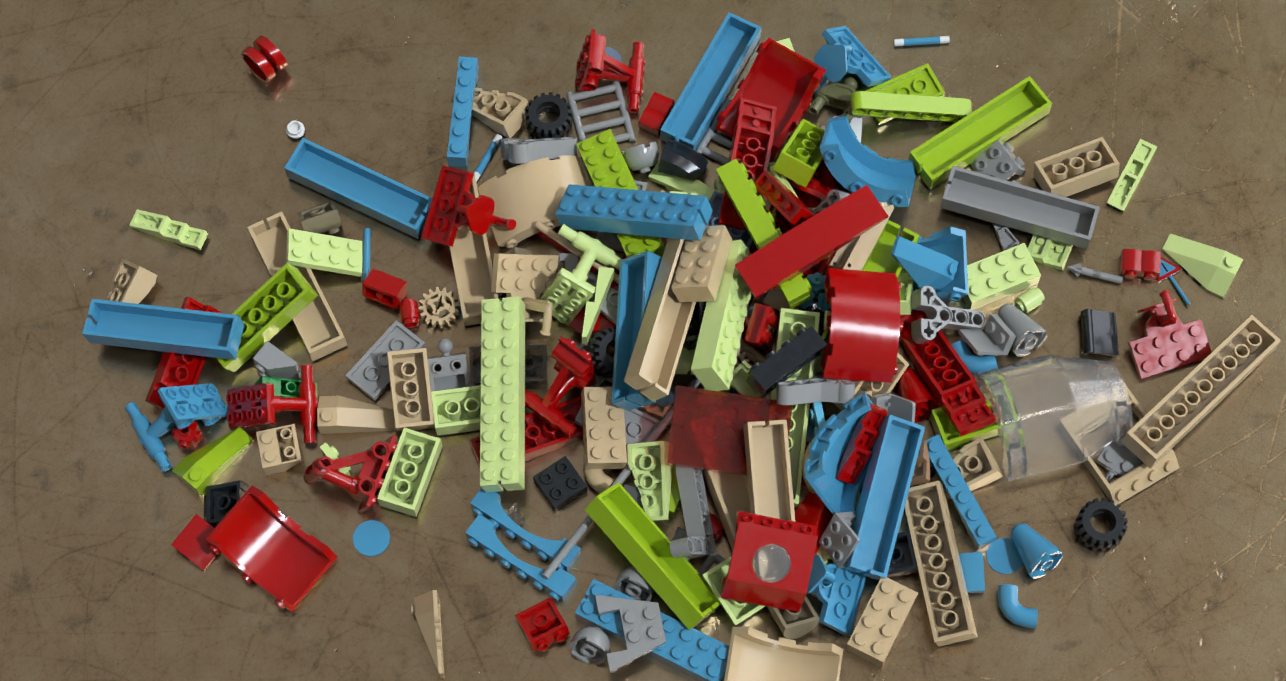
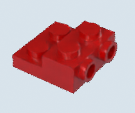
(542, 625)

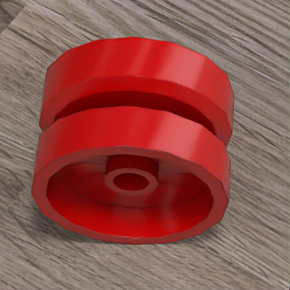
(264, 59)

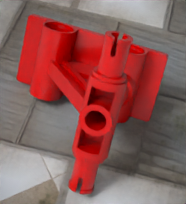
(597, 65)
(761, 326)
(574, 369)
(258, 404)
(369, 475)

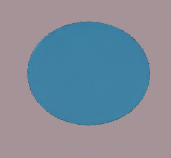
(371, 538)
(1004, 556)

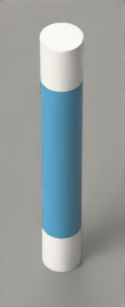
(921, 41)
(487, 156)

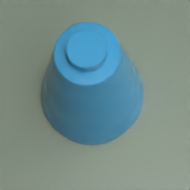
(1035, 550)

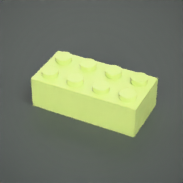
(1000, 276)
(410, 472)

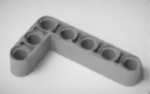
(696, 516)

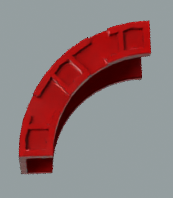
(780, 80)
(862, 325)
(270, 549)

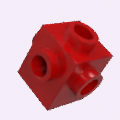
(188, 439)

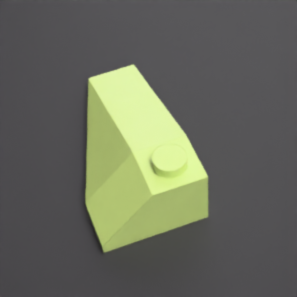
(1205, 263)
(652, 476)

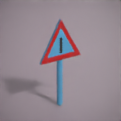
(1167, 269)

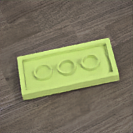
(324, 252)

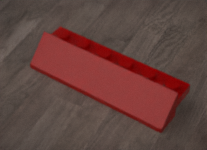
(178, 368)

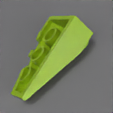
(210, 461)

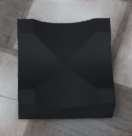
(560, 483)

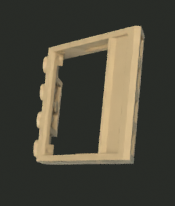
(859, 249)
(1138, 478)

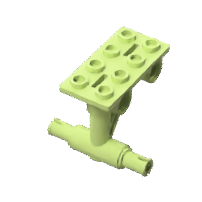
(569, 289)

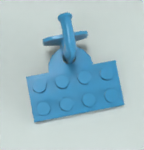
(848, 55)
(839, 594)

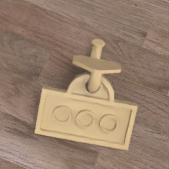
(526, 277)

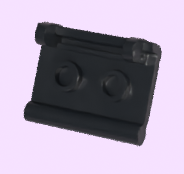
(1099, 333)

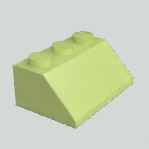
(457, 410)
(736, 610)

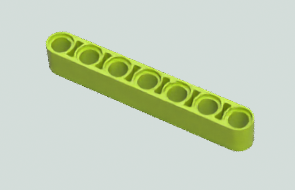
(909, 106)

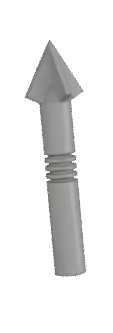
(1077, 269)

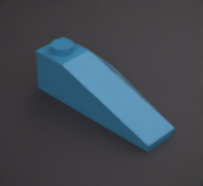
(924, 264)

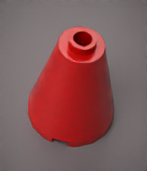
(914, 389)

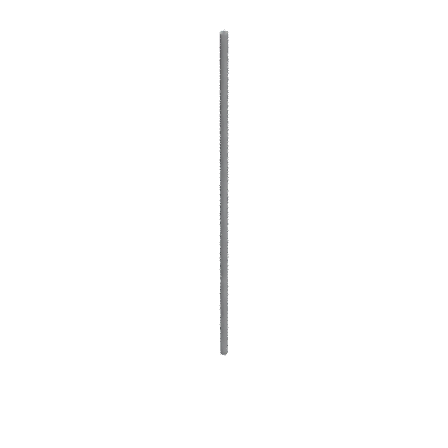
(624, 474)

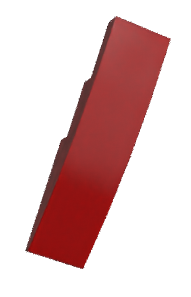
(860, 444)

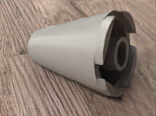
(1027, 331)

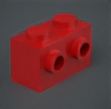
(384, 288)

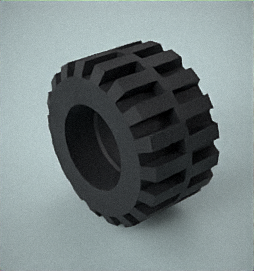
(548, 104)
(597, 349)
(1109, 512)

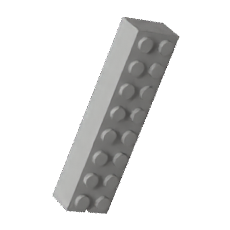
(1020, 207)

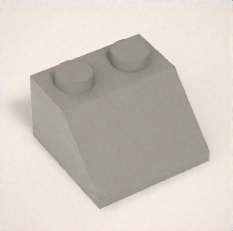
(275, 363)

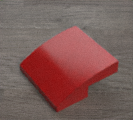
(192, 542)

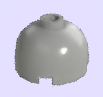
(641, 157)
(633, 585)
(590, 644)

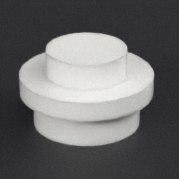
(295, 129)

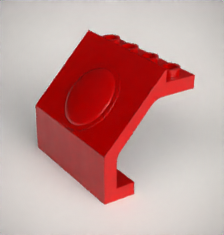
(788, 205)

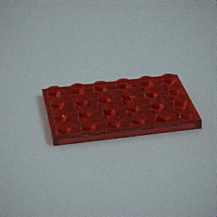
(710, 430)

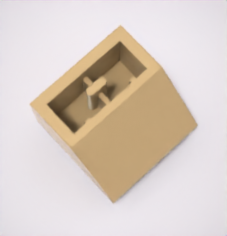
(278, 449)

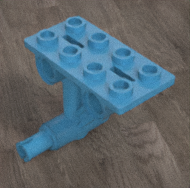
(181, 409)

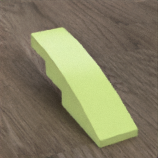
(1131, 175)
(679, 184)
(167, 229)

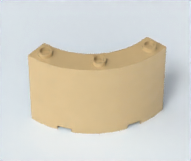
(531, 195)
(759, 658)

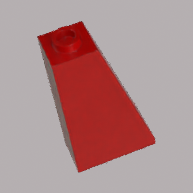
(814, 512)

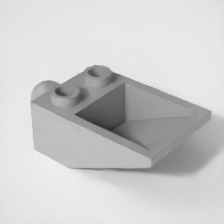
(448, 376)

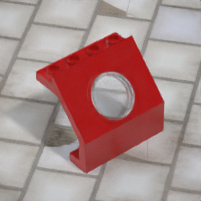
(770, 562)

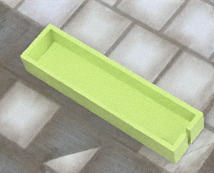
(723, 325)

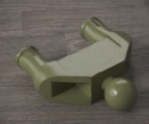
(835, 95)

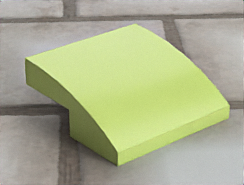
(1049, 251)

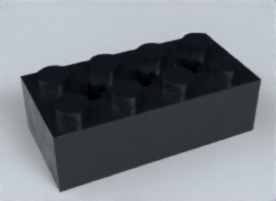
(785, 362)

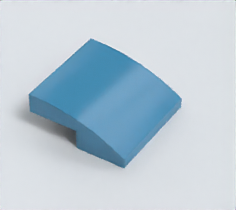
(973, 571)

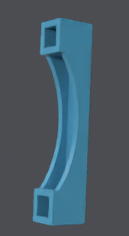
(462, 111)
(958, 490)
(489, 506)
(483, 534)

